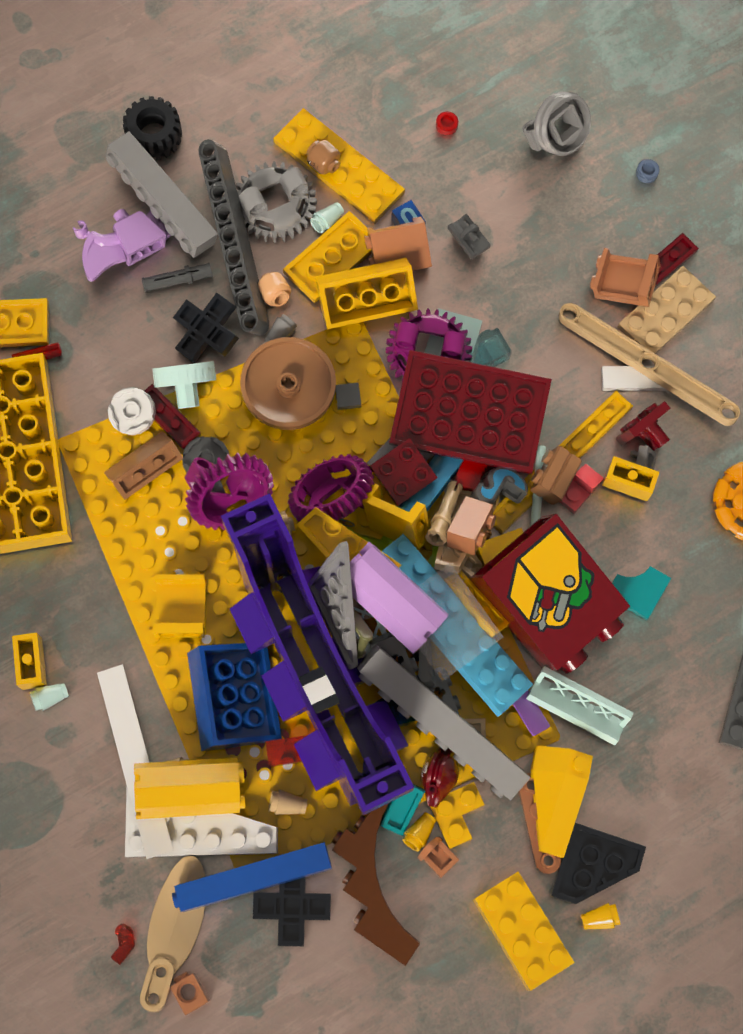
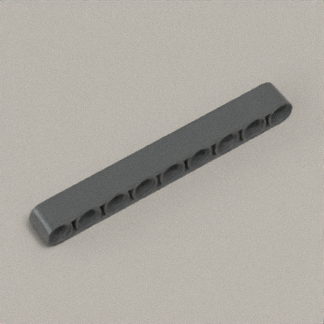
(240, 245)

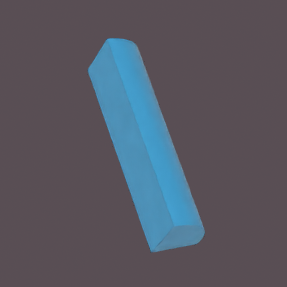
(445, 469)

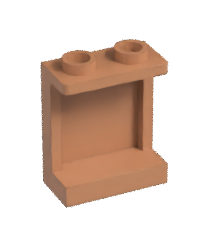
(400, 242)
(625, 278)

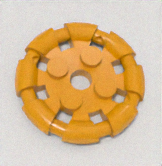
(723, 493)

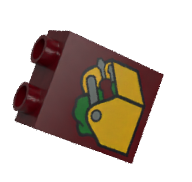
(552, 594)

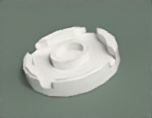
(131, 411)

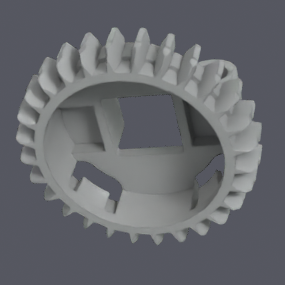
(285, 217)

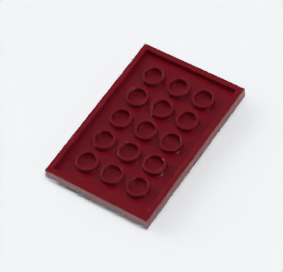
(471, 411)

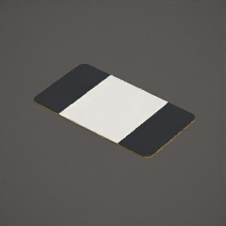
(319, 690)

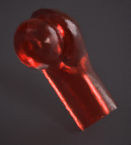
(126, 943)

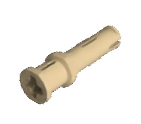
(442, 520)

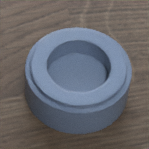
(647, 171)

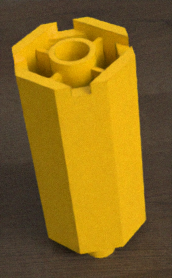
(188, 788)

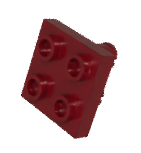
(646, 427)
(403, 472)

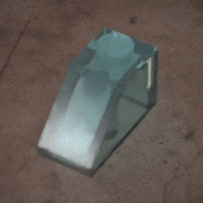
(491, 349)

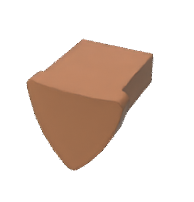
(438, 856)

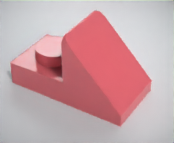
(581, 487)

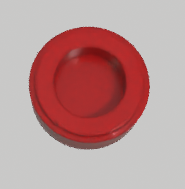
(447, 123)

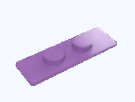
(531, 715)

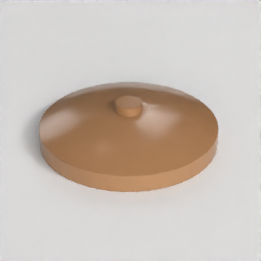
(288, 383)

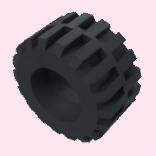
(150, 112)

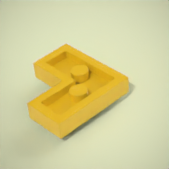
(450, 814)

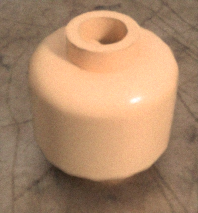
(274, 289)

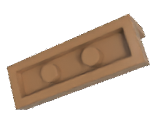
(143, 465)

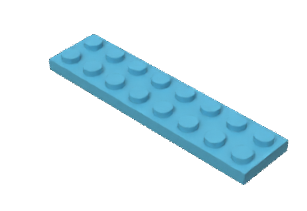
(490, 673)

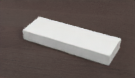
(627, 379)

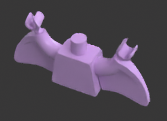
(131, 241)

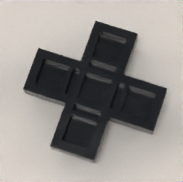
(205, 327)
(291, 910)

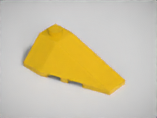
(559, 788)

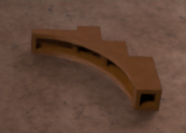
(377, 922)

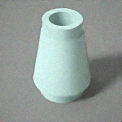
(325, 218)
(47, 696)

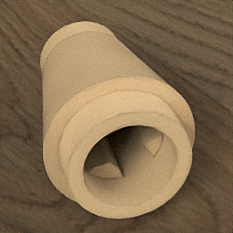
(286, 803)

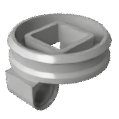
(542, 132)

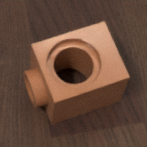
(200, 997)

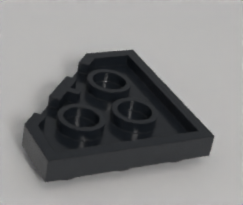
(594, 863)

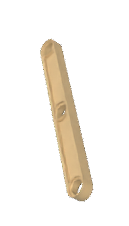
(662, 373)

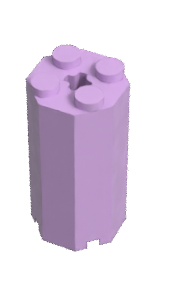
(394, 598)

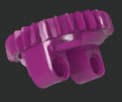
(407, 334)
(247, 480)
(320, 485)

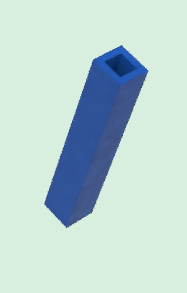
(251, 877)

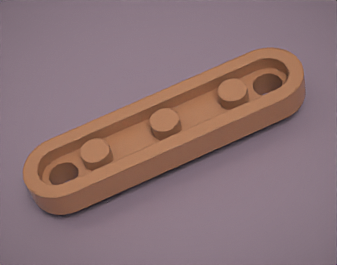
(530, 816)

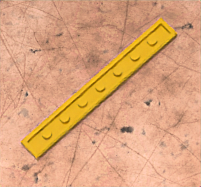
(577, 443)

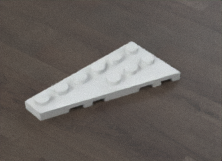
(206, 835)

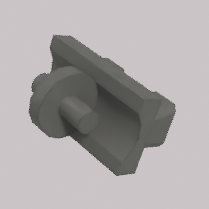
(469, 236)

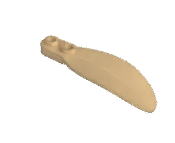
(170, 934)

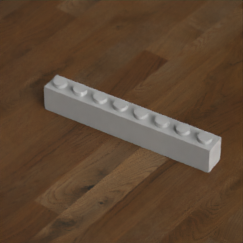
(443, 722)

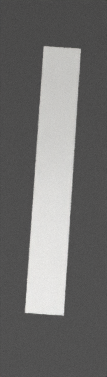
(131, 750)

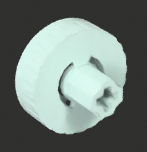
(185, 380)

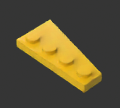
(328, 533)

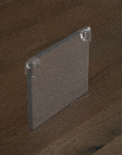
(466, 629)

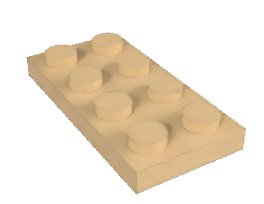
(670, 311)

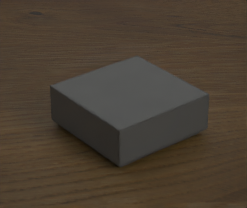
(348, 396)

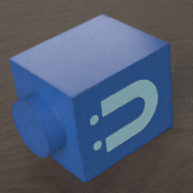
(405, 213)

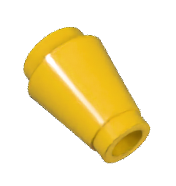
(419, 832)
(601, 918)

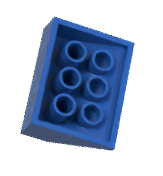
(231, 696)

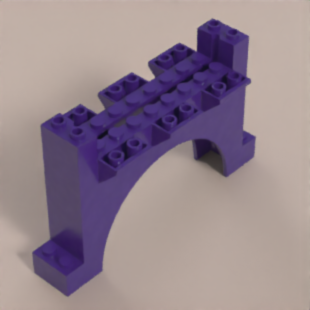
(264, 555)

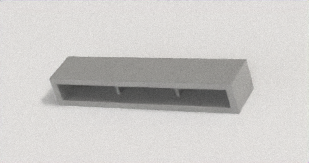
(161, 195)

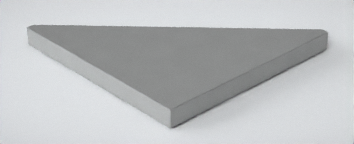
(333, 595)

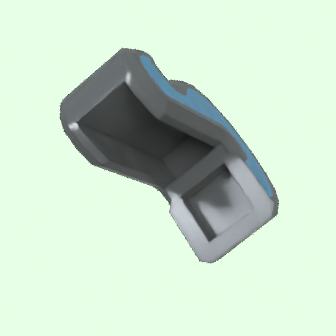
(501, 480)

